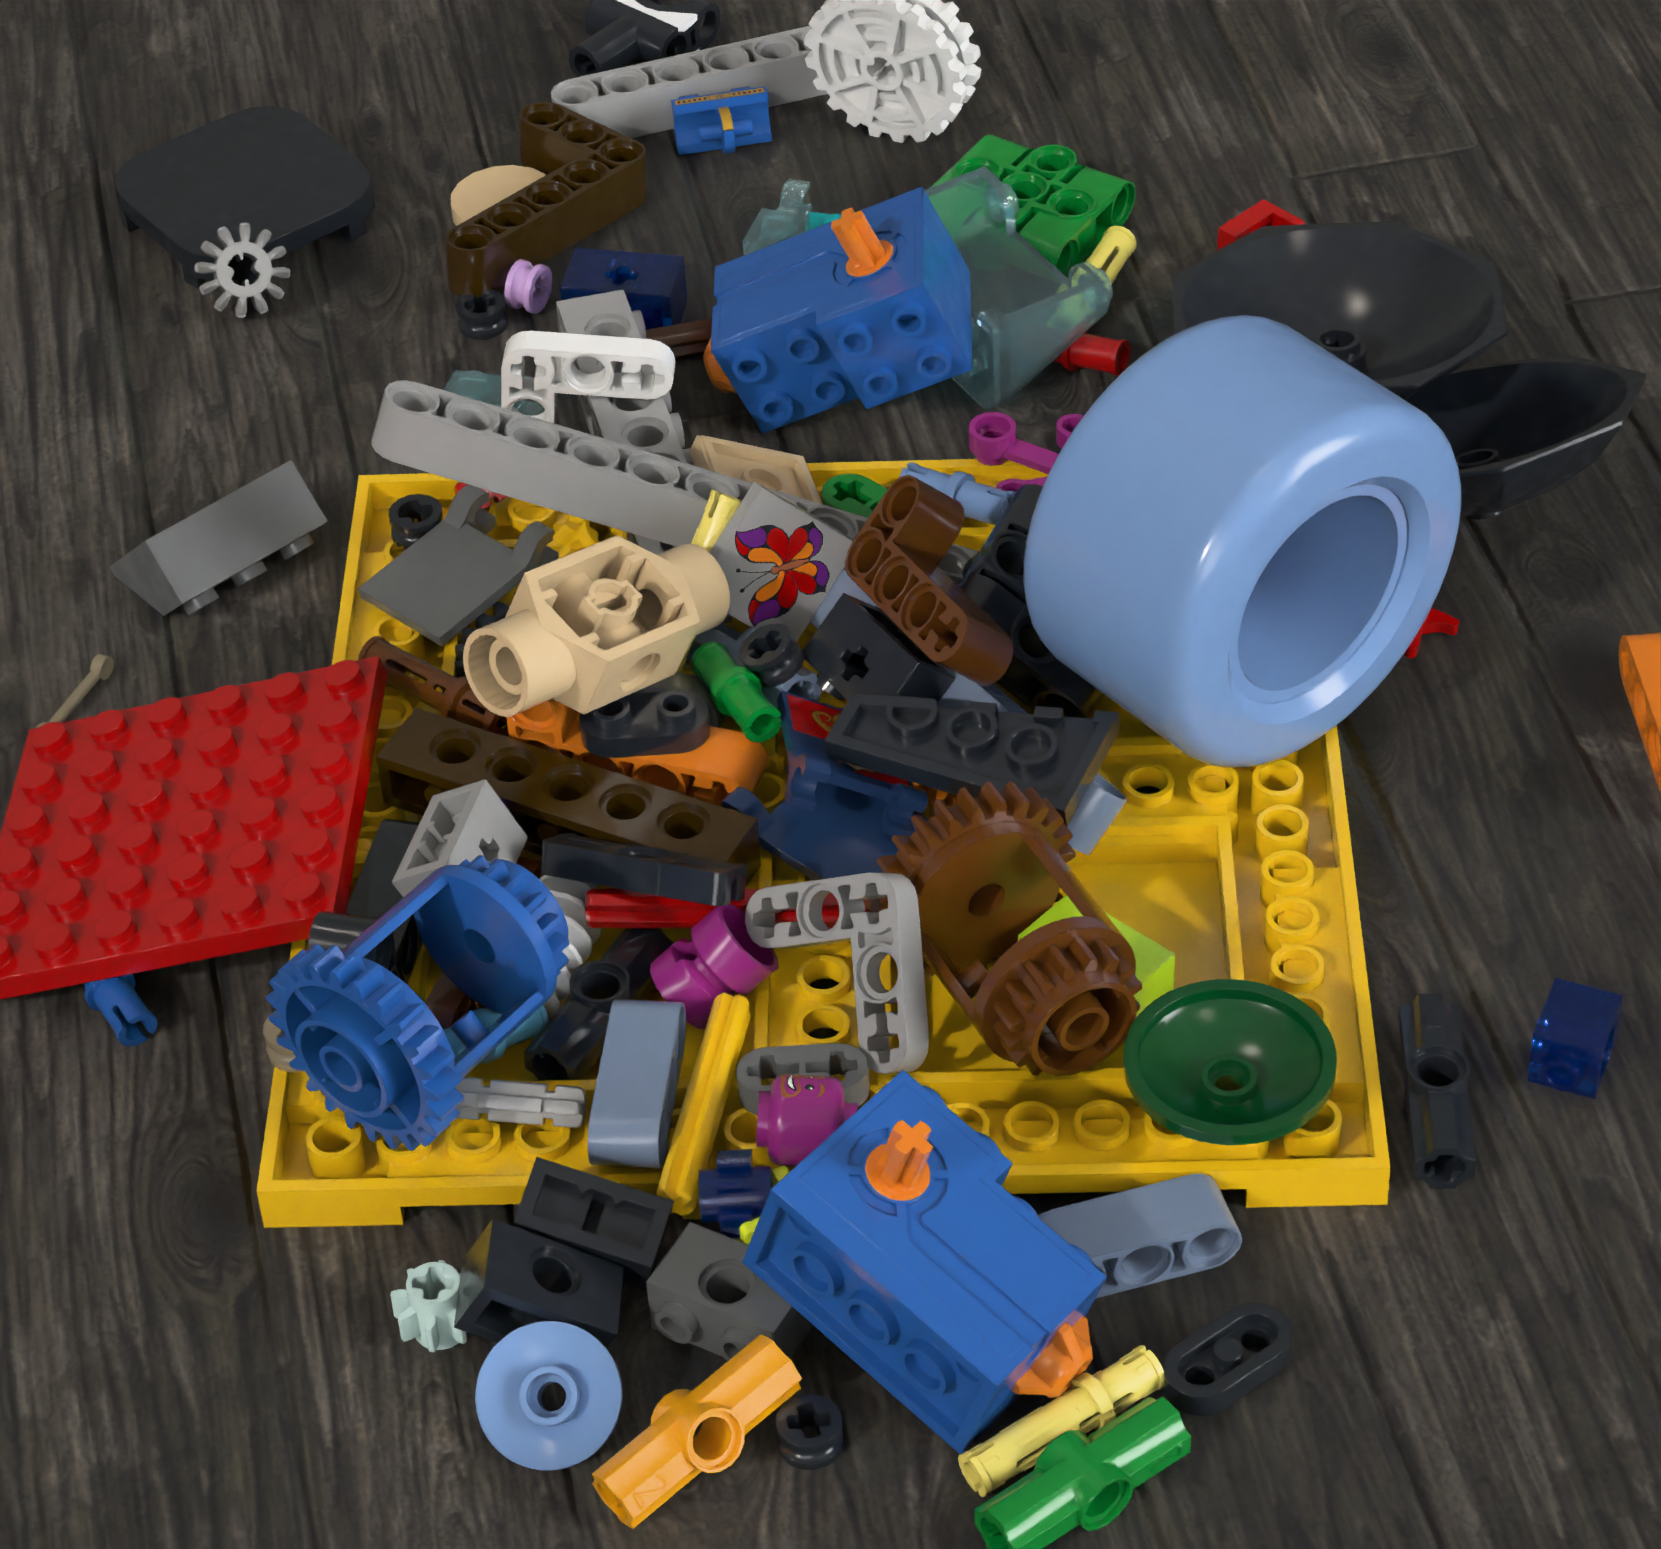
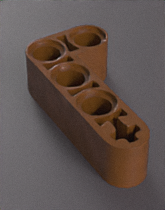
(899, 571)

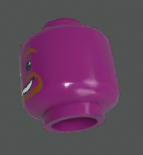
(799, 1116)

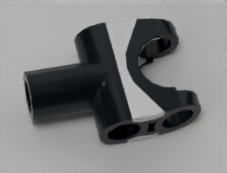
(642, 30)

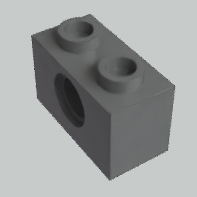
(715, 1301)

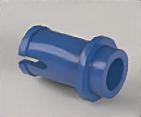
(121, 1008)

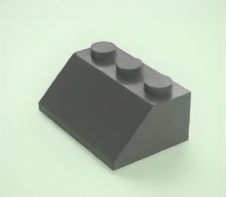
(223, 542)

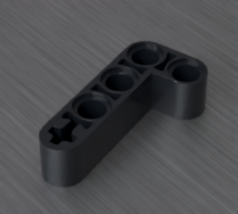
(370, 900)

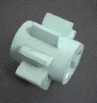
(429, 1306)

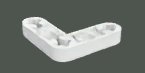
(557, 374)

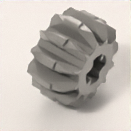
(223, 273)

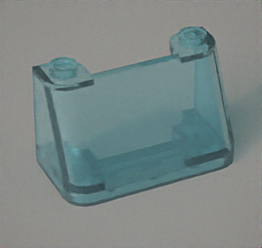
(1019, 300)

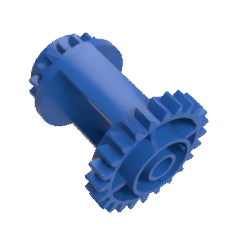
(377, 1042)

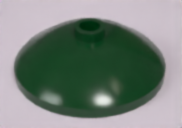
(1230, 1062)

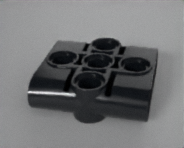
(996, 585)

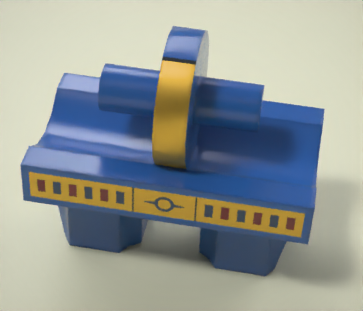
(721, 120)

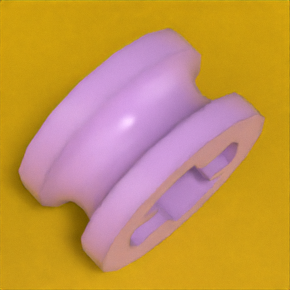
(528, 286)

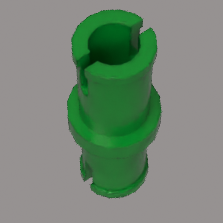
(736, 691)

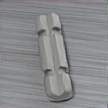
(522, 1102)

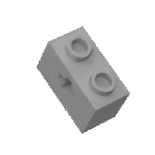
(458, 828)

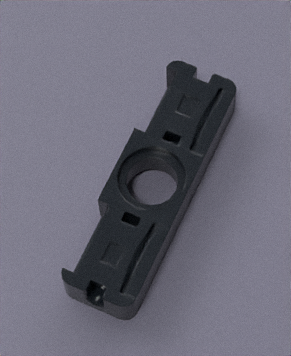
(643, 869)

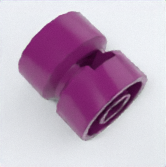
(712, 963)

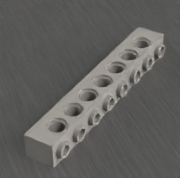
(623, 420)

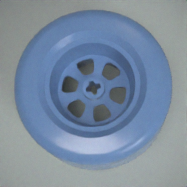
(1241, 539)

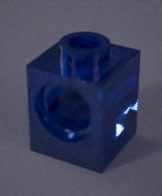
(1574, 1038)

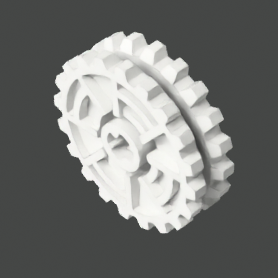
(893, 63)

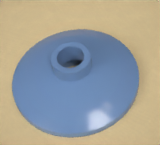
(512, 1389)

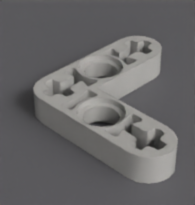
(872, 937)

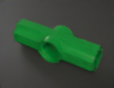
(1084, 1478)

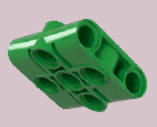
(1059, 201)

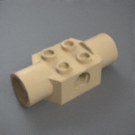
(596, 627)

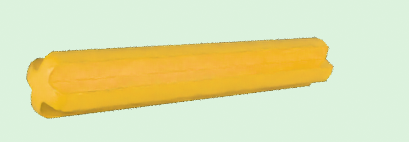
(704, 1102)

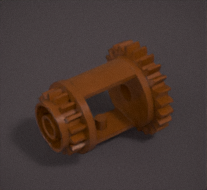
(982, 879)

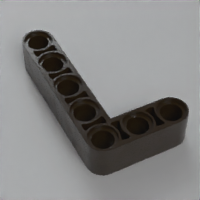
(588, 184)

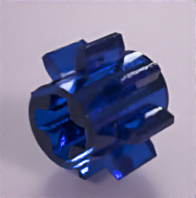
(733, 1191)

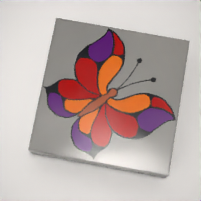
(778, 561)

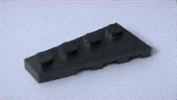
(975, 746)

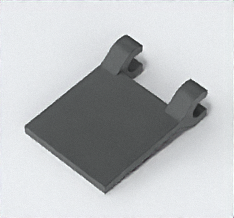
(456, 570)

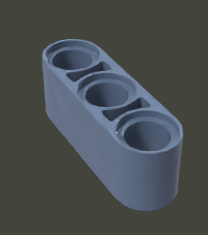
(637, 1084)
(1151, 1231)

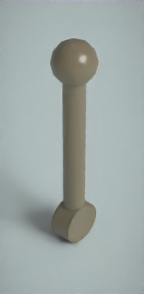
(100, 669)

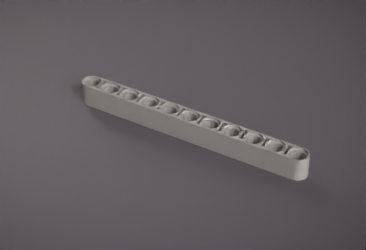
(568, 468)

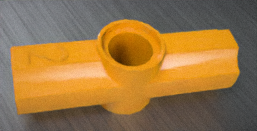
(667, 1455)

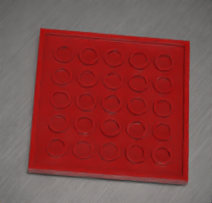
(185, 827)

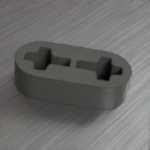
(802, 1060)

